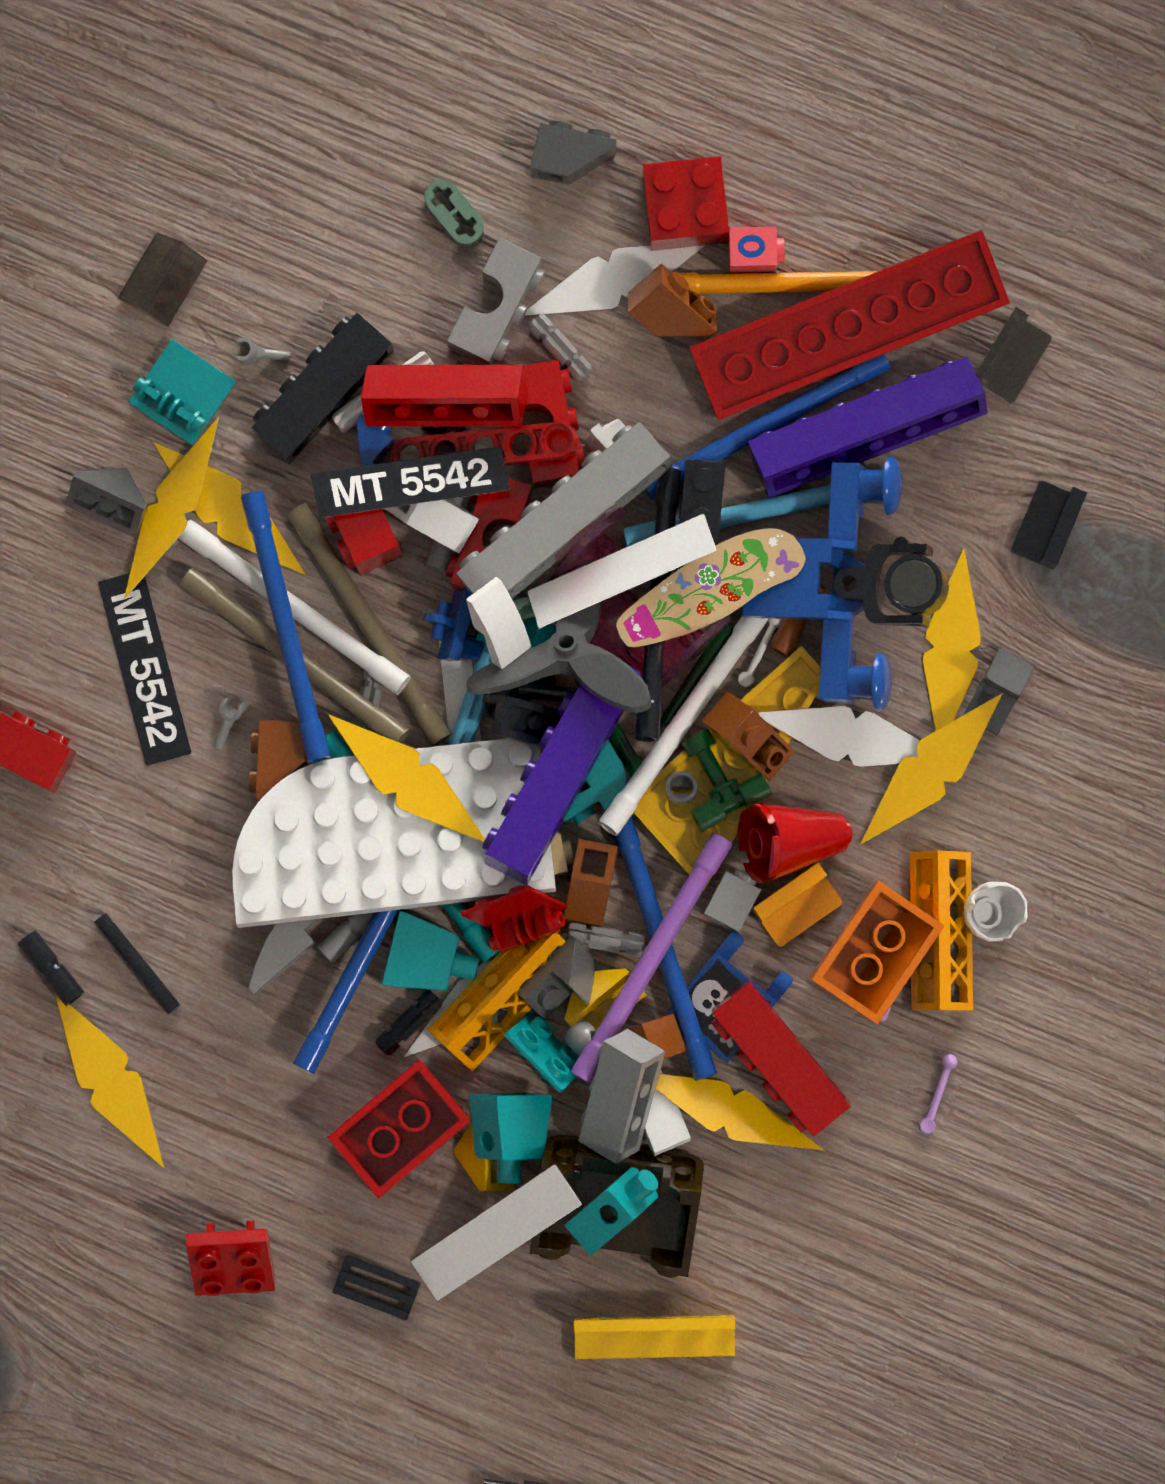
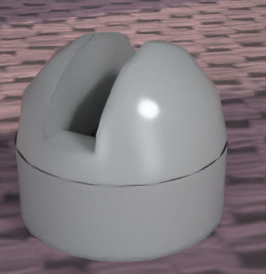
(579, 1035)

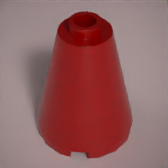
(789, 839)

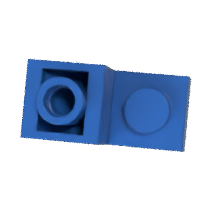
(373, 442)

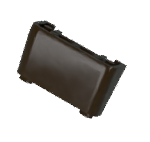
(661, 1231)

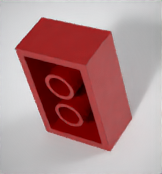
(399, 1128)

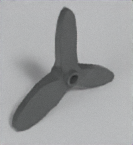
(568, 654)

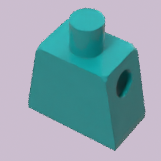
(425, 956)
(509, 1129)
(624, 1198)

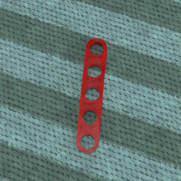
(501, 437)

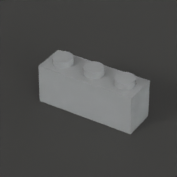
(621, 1095)

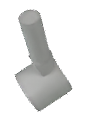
(259, 353)
(229, 716)

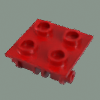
(517, 917)

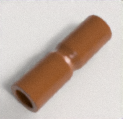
(789, 633)

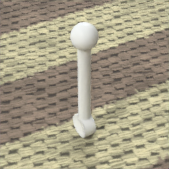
(746, 678)

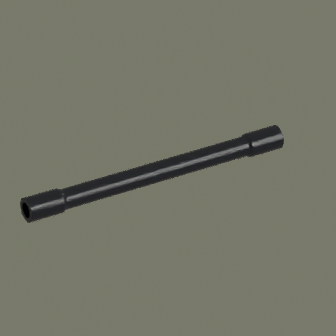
(666, 502)

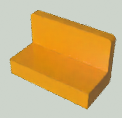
(797, 905)

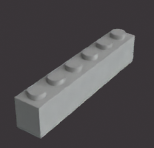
(570, 512)

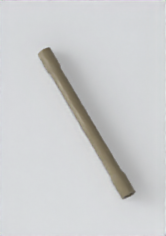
(314, 537)
(212, 596)

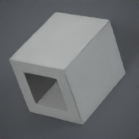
(732, 900)

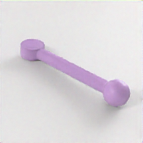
(927, 1124)

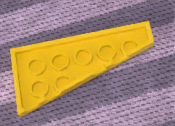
(787, 687)

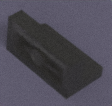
(163, 278)
(1013, 356)

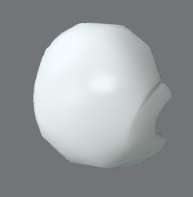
(995, 911)

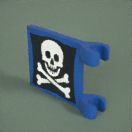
(715, 983)

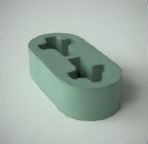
(447, 219)

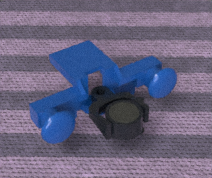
(911, 584)

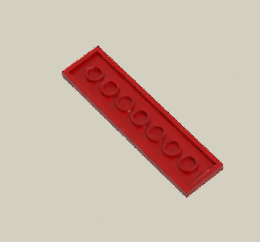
(849, 325)

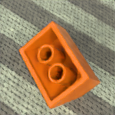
(876, 952)

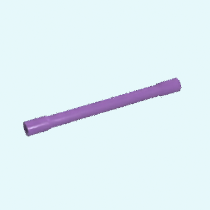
(704, 868)

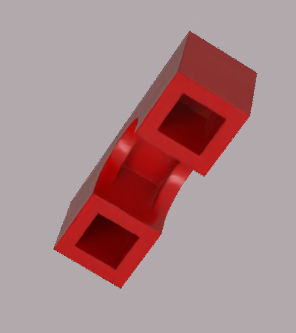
(546, 393)
(491, 510)

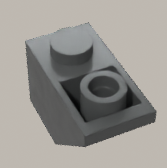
(569, 154)

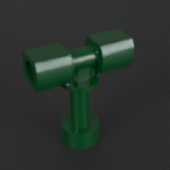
(726, 794)

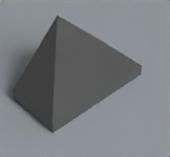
(109, 498)

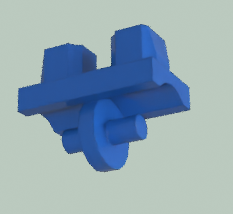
(455, 643)

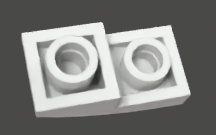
(500, 622)
(665, 1125)

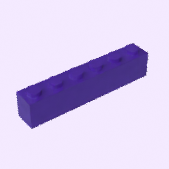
(868, 426)
(550, 785)

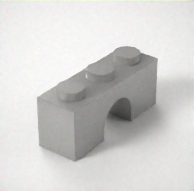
(484, 334)

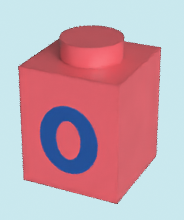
(754, 250)

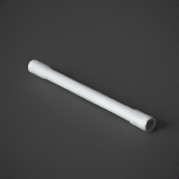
(376, 666)
(626, 801)

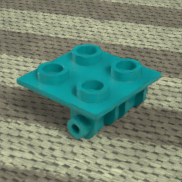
(181, 392)
(535, 1041)

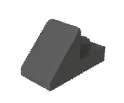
(1007, 676)
(564, 972)

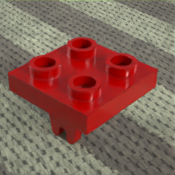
(230, 1261)

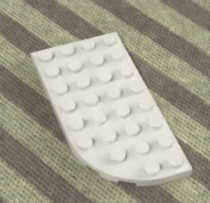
(342, 848)

